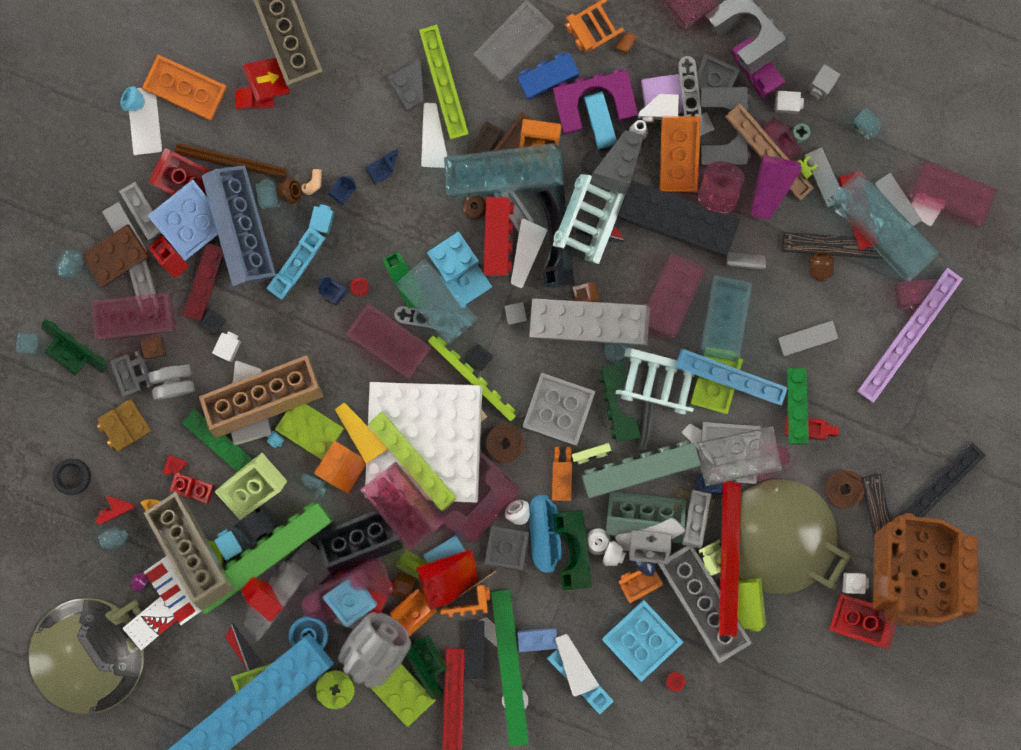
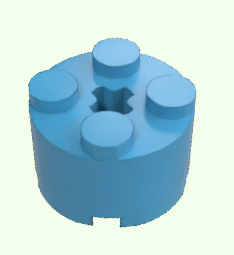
(303, 625)

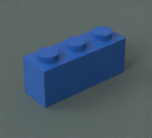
(547, 75)

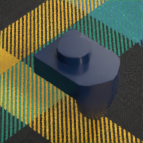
(342, 189)
(331, 290)
(713, 489)
(646, 568)

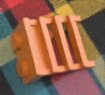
(584, 39)
(483, 596)

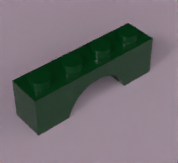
(623, 426)
(577, 571)

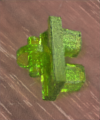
(409, 562)

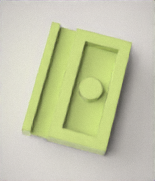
(599, 451)
(712, 557)

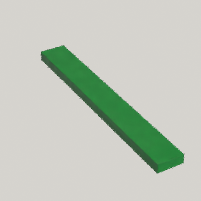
(509, 668)

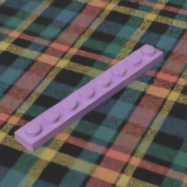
(909, 335)

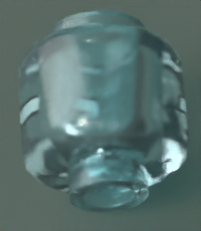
(69, 263)
(113, 538)

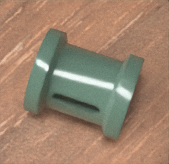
(804, 129)

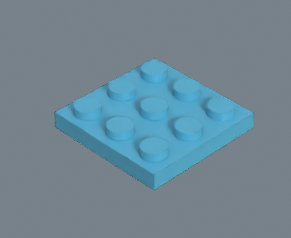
(642, 640)

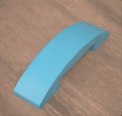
(297, 263)
(596, 698)

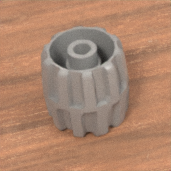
(374, 649)

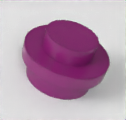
(139, 581)

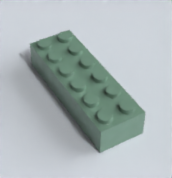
(640, 470)

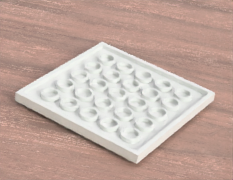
(441, 426)

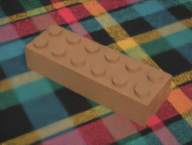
(260, 396)

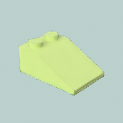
(251, 486)

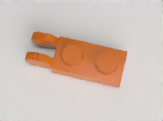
(562, 476)

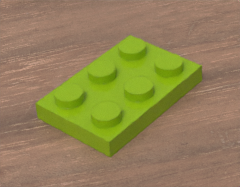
(712, 394)
(309, 429)
(404, 695)

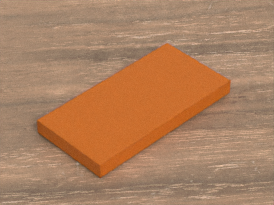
(184, 87)
(679, 153)

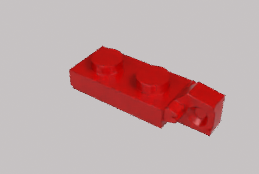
(817, 429)

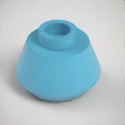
(132, 99)

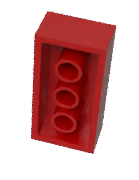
(497, 236)

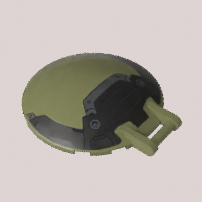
(85, 656)

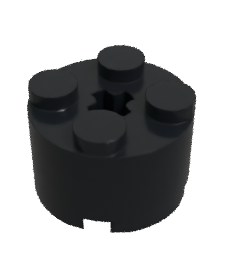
(255, 524)

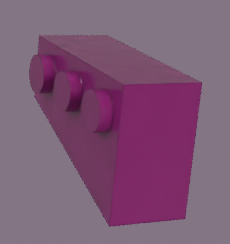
(765, 80)
(772, 184)

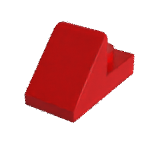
(246, 100)
(118, 508)

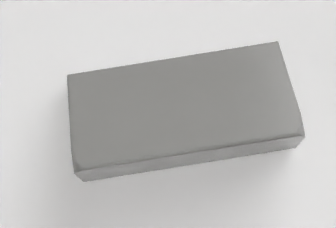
(746, 261)
(251, 432)

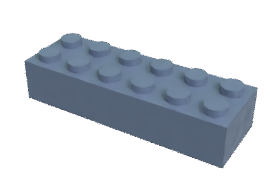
(238, 225)

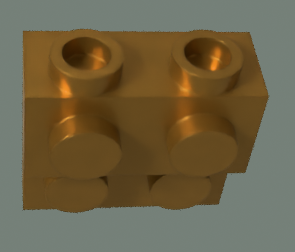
(123, 425)

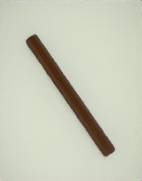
(230, 160)

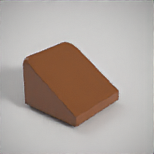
(626, 42)
(586, 292)
(403, 585)

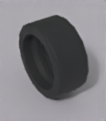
(57, 476)

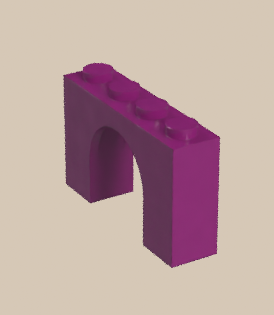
(615, 85)

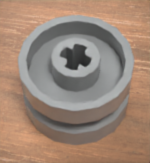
(171, 380)

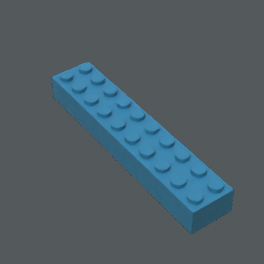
(259, 698)

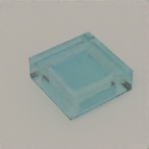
(27, 343)

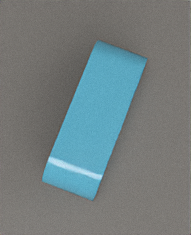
(600, 120)

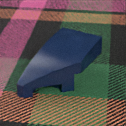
(382, 168)

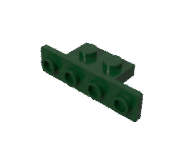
(69, 352)
(427, 664)

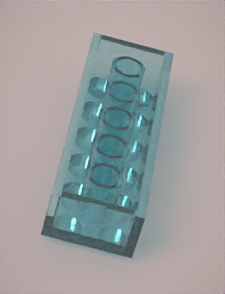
(503, 170)
(883, 226)

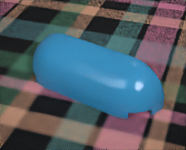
(544, 540)

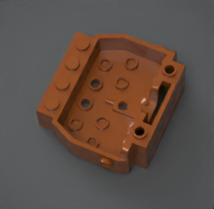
(921, 546)

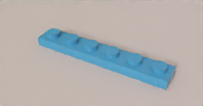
(731, 377)

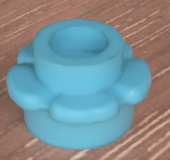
(275, 439)

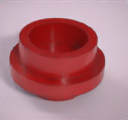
(359, 287)
(675, 681)

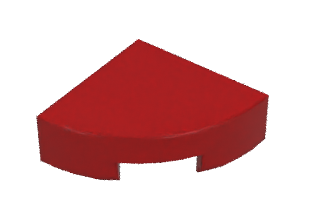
(174, 465)

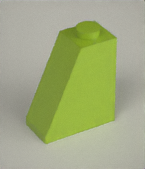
(751, 604)

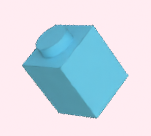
(322, 219)
(229, 544)

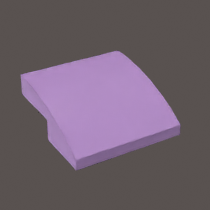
(661, 85)

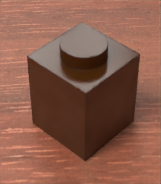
(153, 347)

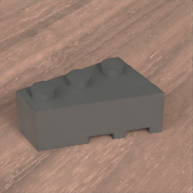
(619, 164)

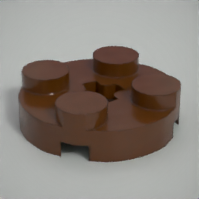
(498, 434)
(833, 490)

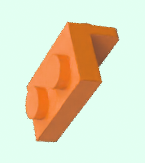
(638, 585)
(412, 612)

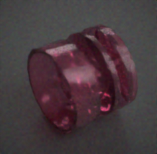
(721, 187)

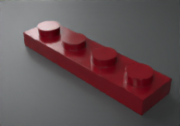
(204, 282)

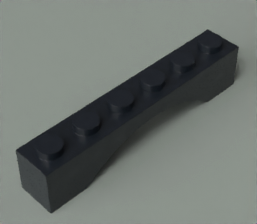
(558, 266)

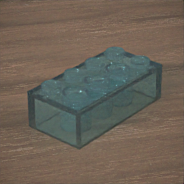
(436, 301)
(725, 318)

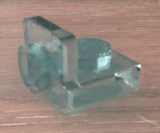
(312, 482)

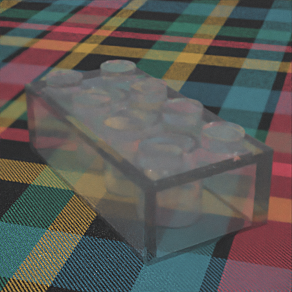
(513, 41)

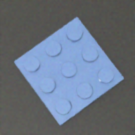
(186, 220)

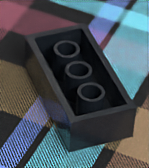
(357, 542)

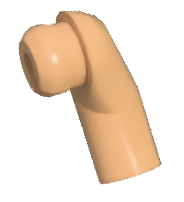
(313, 185)

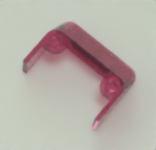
(484, 514)

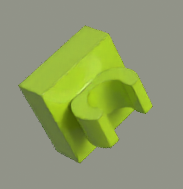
(806, 170)

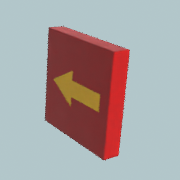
(266, 79)

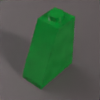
(397, 269)

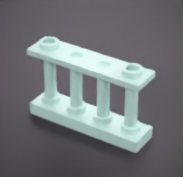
(601, 232)
(653, 362)

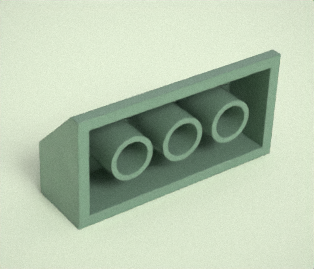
(640, 511)

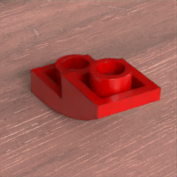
(192, 488)

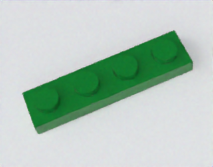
(797, 406)
(222, 445)

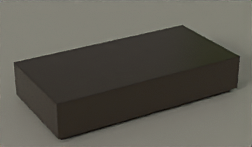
(485, 139)

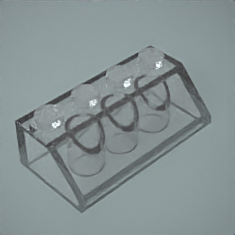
(739, 456)
(284, 586)

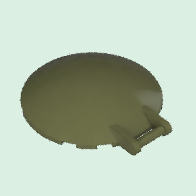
(787, 537)

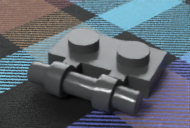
(126, 374)

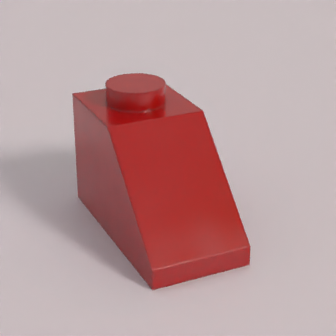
(168, 257)
(262, 598)

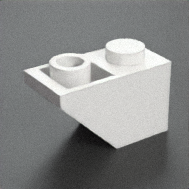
(660, 106)

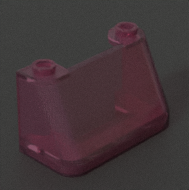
(366, 575)

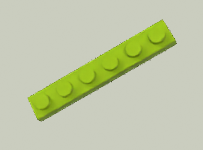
(443, 82)
(453, 358)
(412, 461)

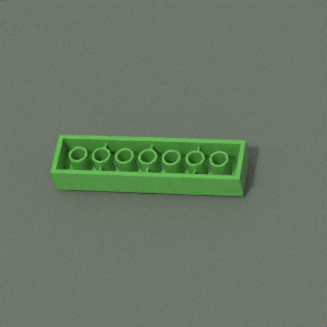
(273, 549)

